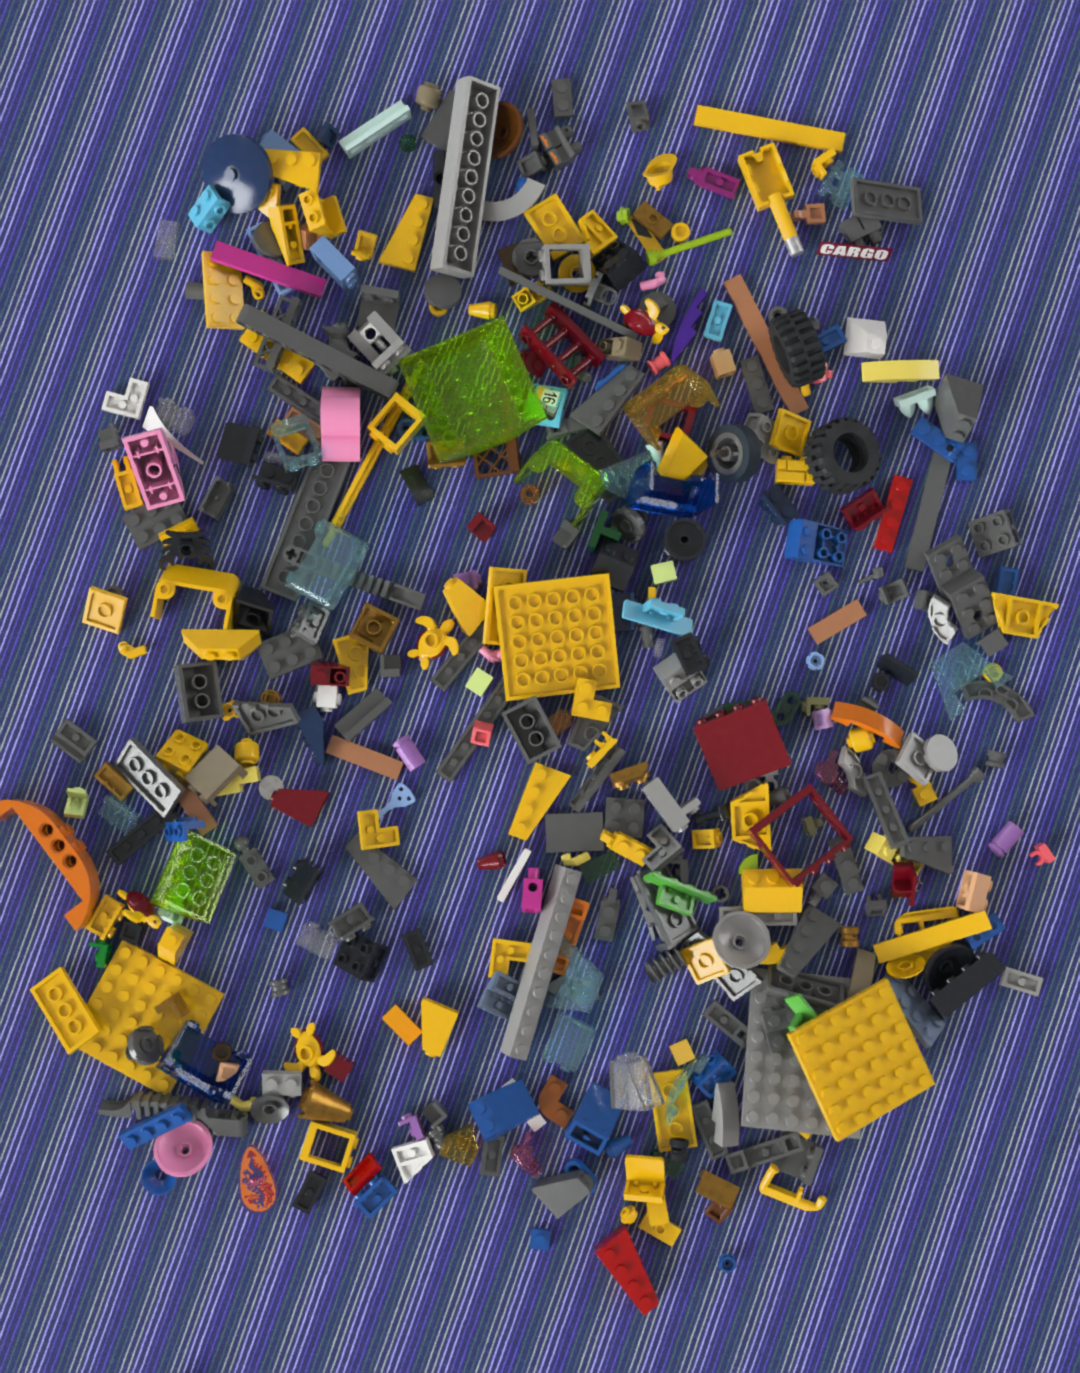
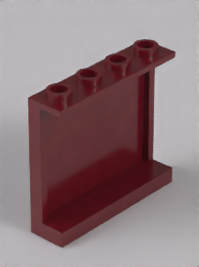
(741, 743)

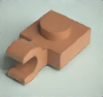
(812, 214)

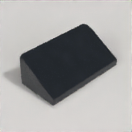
(417, 484)
(897, 669)

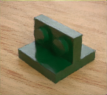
(601, 531)

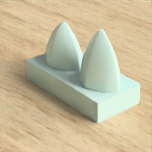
(922, 396)

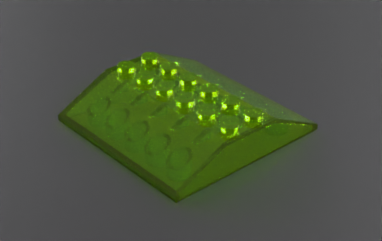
(472, 391)

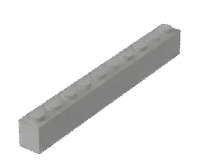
(540, 962)

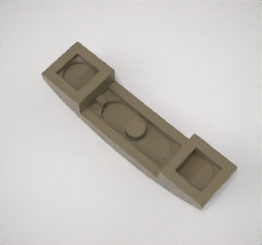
(862, 971)

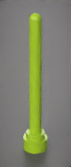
(653, 257)

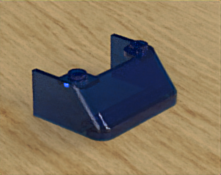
(671, 495)

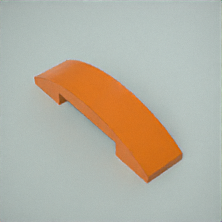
(868, 720)
(572, 931)

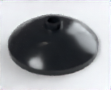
(946, 963)

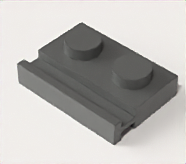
(74, 740)

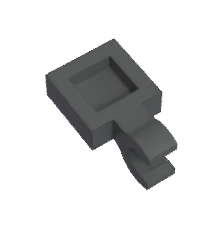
(823, 888)

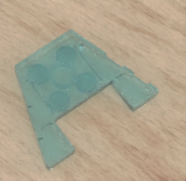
(960, 668)
(579, 982)

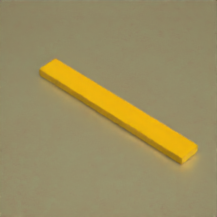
(769, 129)

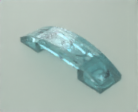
(696, 1065)

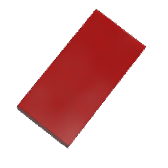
(362, 1174)

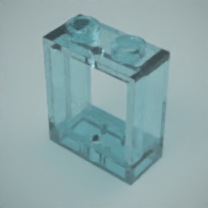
(289, 427)

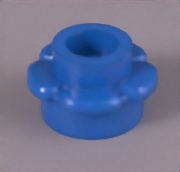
(732, 1263)

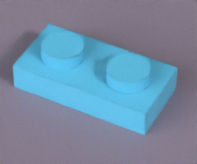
(717, 320)

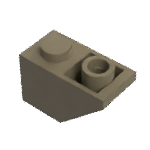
(621, 349)

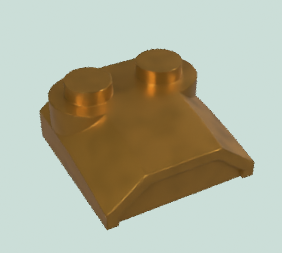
(374, 628)
(622, 778)

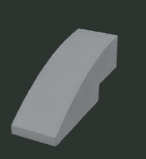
(726, 1115)

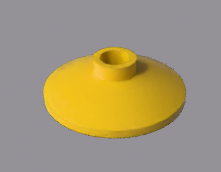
(568, 266)
(905, 966)

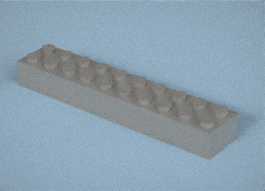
(465, 177)

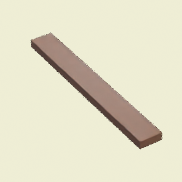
(760, 337)

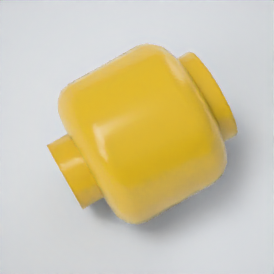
(860, 739)
(246, 753)

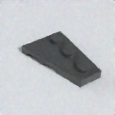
(265, 716)
(587, 730)

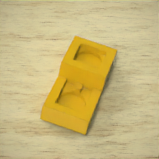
(657, 1213)

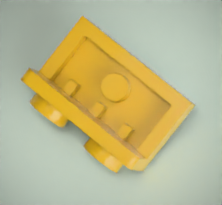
(105, 917)

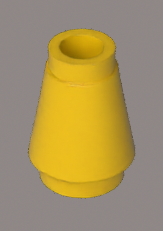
(483, 310)

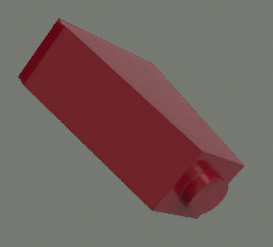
(300, 804)

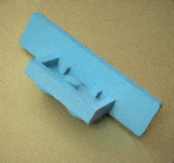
(658, 615)

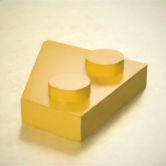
(596, 232)

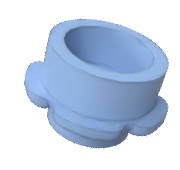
(810, 661)

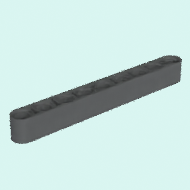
(317, 352)

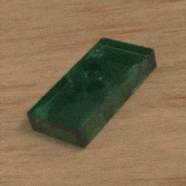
(599, 866)

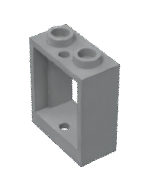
(584, 265)

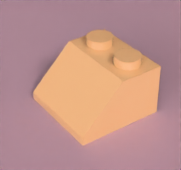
(974, 891)

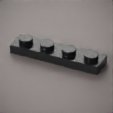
(139, 836)

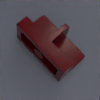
(904, 881)

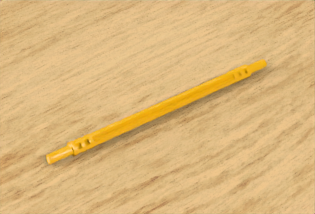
(369, 462)

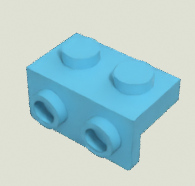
(208, 210)

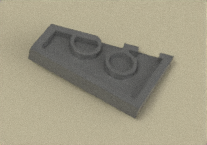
(930, 851)

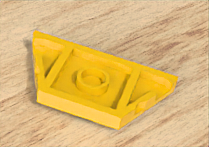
(1021, 615)
(747, 811)

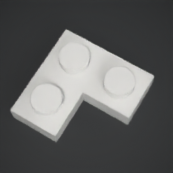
(129, 405)

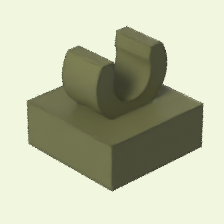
(810, 824)

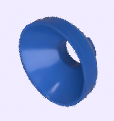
(152, 1183)

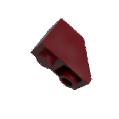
(329, 673)

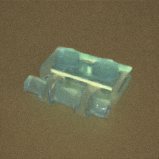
(841, 194)

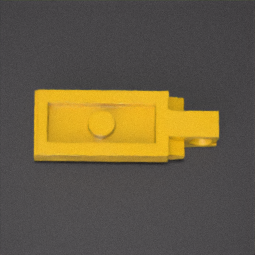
(626, 846)

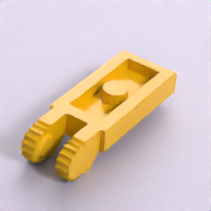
(127, 485)

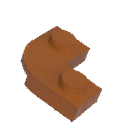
(550, 1104)

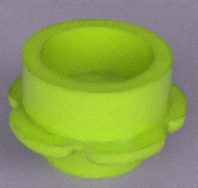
(623, 216)

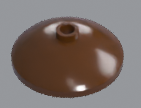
(508, 121)

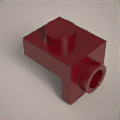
(533, 363)

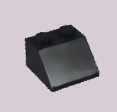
(617, 561)
(302, 881)

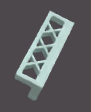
(375, 129)

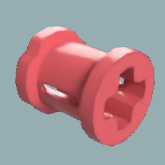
(658, 363)

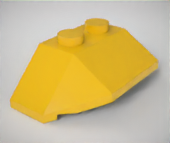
(222, 643)

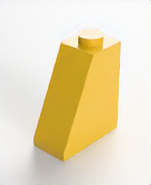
(681, 456)
(465, 604)
(173, 943)
(436, 1026)

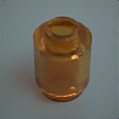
(529, 501)

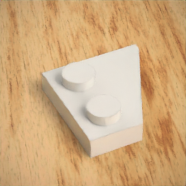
(412, 1157)

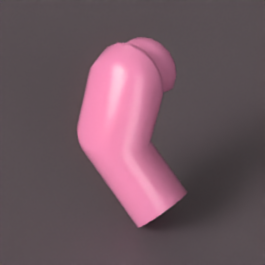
(659, 280)
(492, 656)

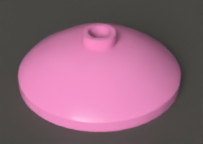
(170, 1148)

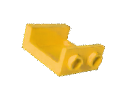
(322, 215)

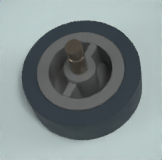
(733, 453)

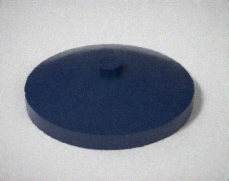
(239, 172)

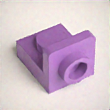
(471, 579)
(415, 1128)

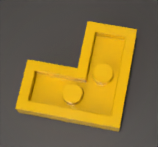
(584, 702)
(372, 835)
(504, 951)

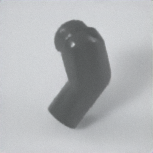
(583, 376)

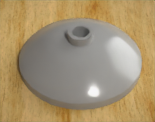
(749, 931)

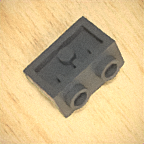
(309, 622)

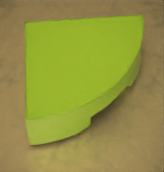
(750, 862)

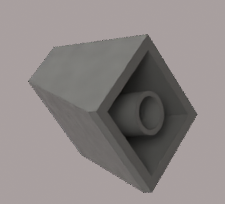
(957, 406)

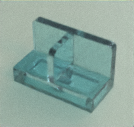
(118, 814)

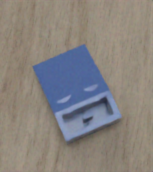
(816, 543)
(593, 1120)

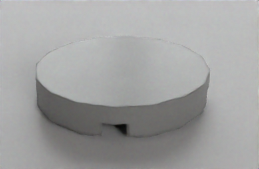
(940, 753)

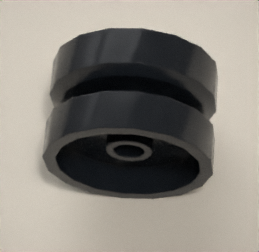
(694, 536)

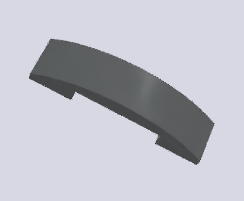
(764, 1152)

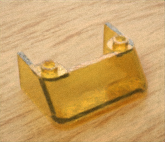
(665, 399)

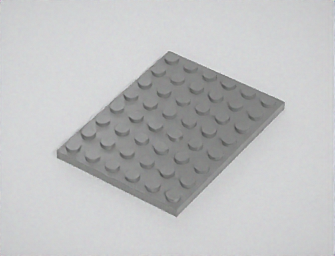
(775, 1084)

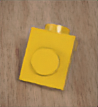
(364, 245)

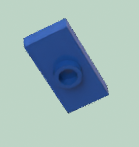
(1006, 580)

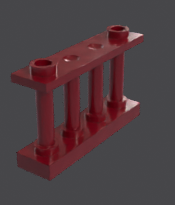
(573, 333)

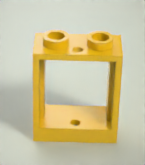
(410, 410)
(335, 1129)

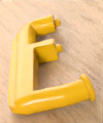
(924, 915)
(788, 1196)

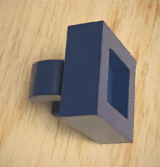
(328, 135)

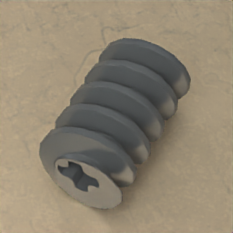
(664, 965)

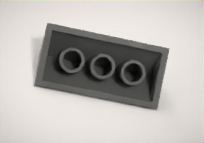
(816, 990)

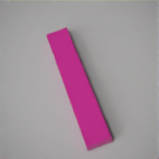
(268, 269)

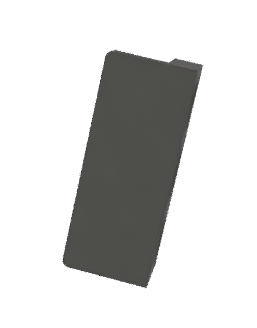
(363, 715)

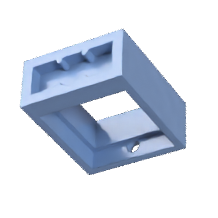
(334, 263)

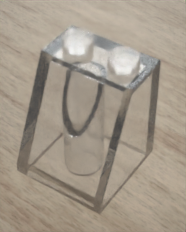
(633, 1083)

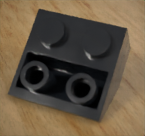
(619, 264)

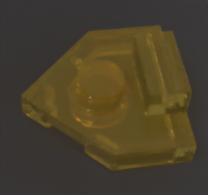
(460, 1146)

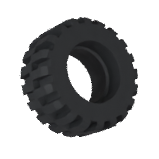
(797, 348)
(862, 449)

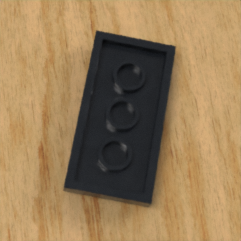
(595, 451)

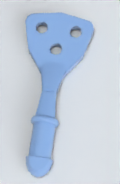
(394, 802)

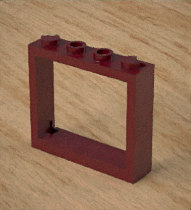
(828, 814)

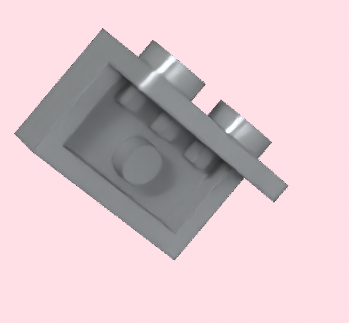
(282, 1083)

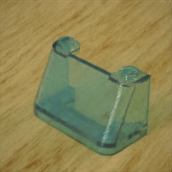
(328, 565)

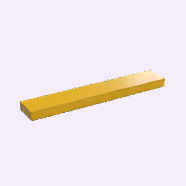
(932, 936)

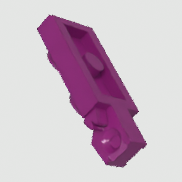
(714, 181)

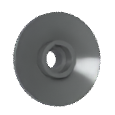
(269, 1109)

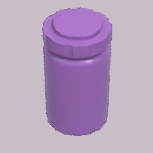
(409, 753)
(1005, 839)

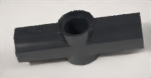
(438, 169)

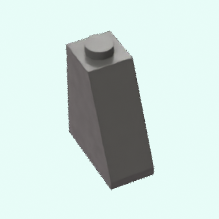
(563, 1190)

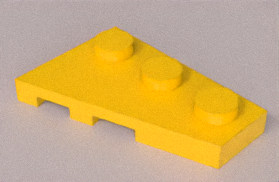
(354, 655)

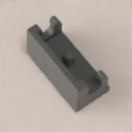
(217, 498)

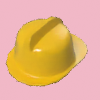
(660, 170)

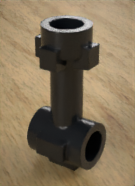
(721, 812)

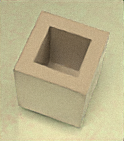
(722, 363)

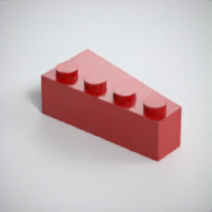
(625, 1265)

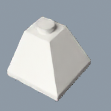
(865, 338)

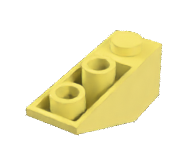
(879, 846)

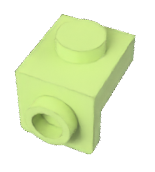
(76, 803)

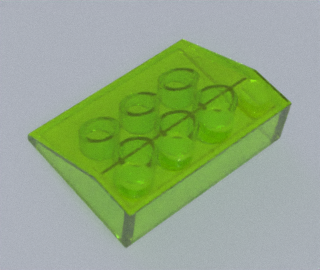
(194, 878)

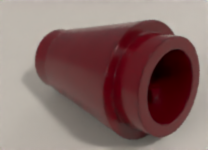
(492, 861)

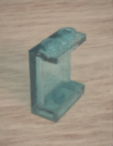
(568, 1042)

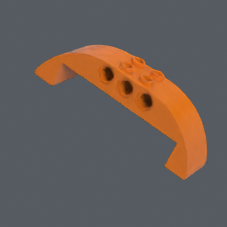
(80, 875)

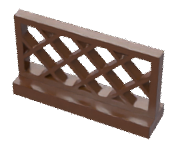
(514, 461)

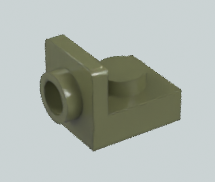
(817, 702)

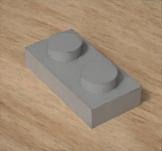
(1021, 981)

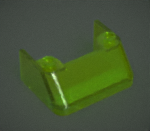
(573, 468)

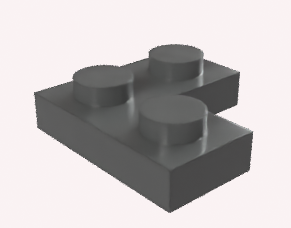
(666, 848)

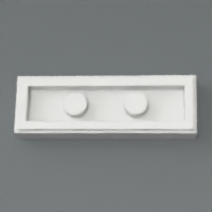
(514, 874)

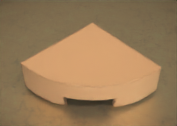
(226, 1071)

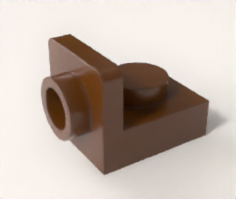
(717, 1212)

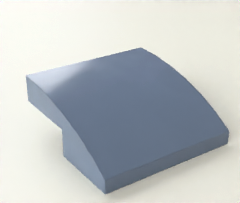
(499, 995)

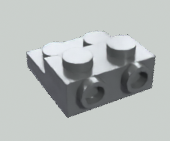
(776, 1027)

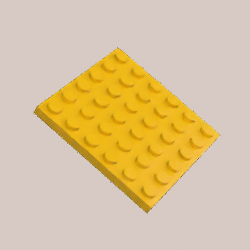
(555, 635)
(126, 1000)
(861, 1059)

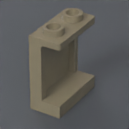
(214, 774)

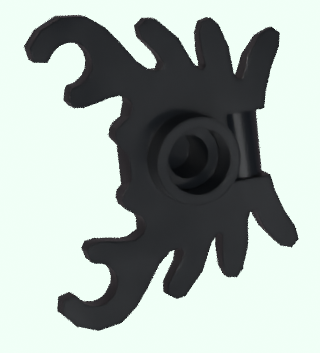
(186, 545)

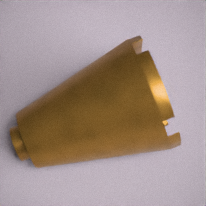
(323, 1104)

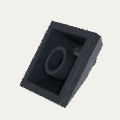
(253, 612)

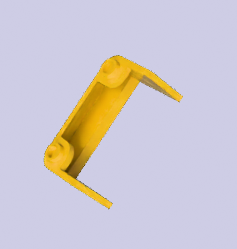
(223, 584)

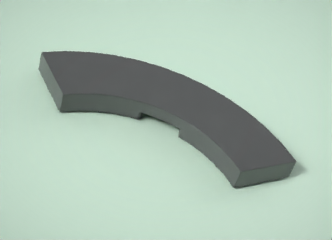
(1004, 696)

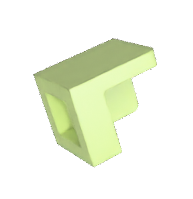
(663, 573)
(479, 682)

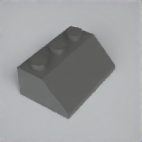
(198, 691)
(531, 729)

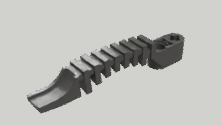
(370, 584)
(221, 1121)

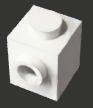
(327, 697)

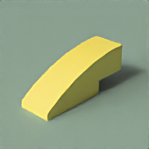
(236, 784)

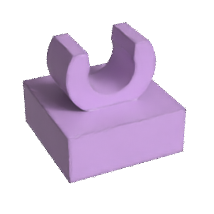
(822, 719)

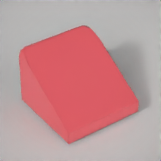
(482, 733)

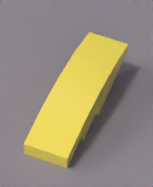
(900, 370)

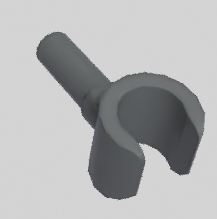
(877, 574)

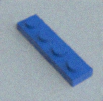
(155, 1126)

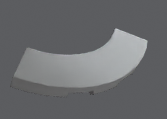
(514, 205)

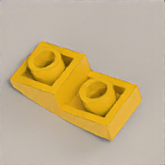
(527, 298)

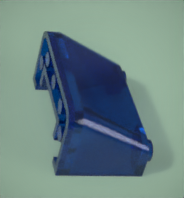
(192, 1064)

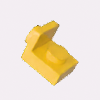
(821, 162)
(707, 838)

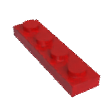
(892, 518)

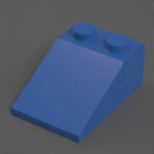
(503, 1110)

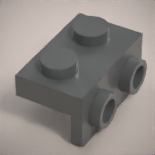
(350, 922)

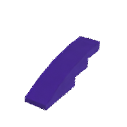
(686, 332)

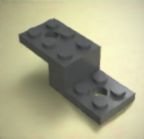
(962, 586)

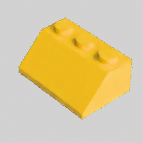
(768, 893)

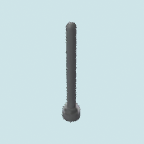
(973, 777)

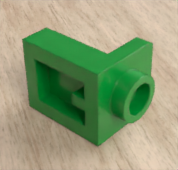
(102, 955)

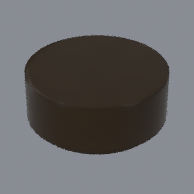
(221, 1051)

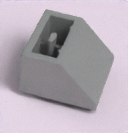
(675, 680)

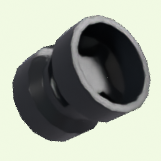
(678, 1149)

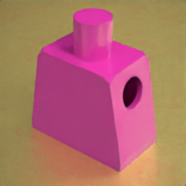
(532, 900)

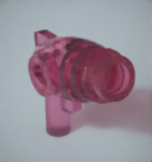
(828, 773)
(524, 1157)

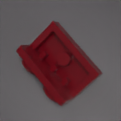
(863, 510)

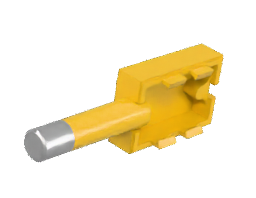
(771, 189)

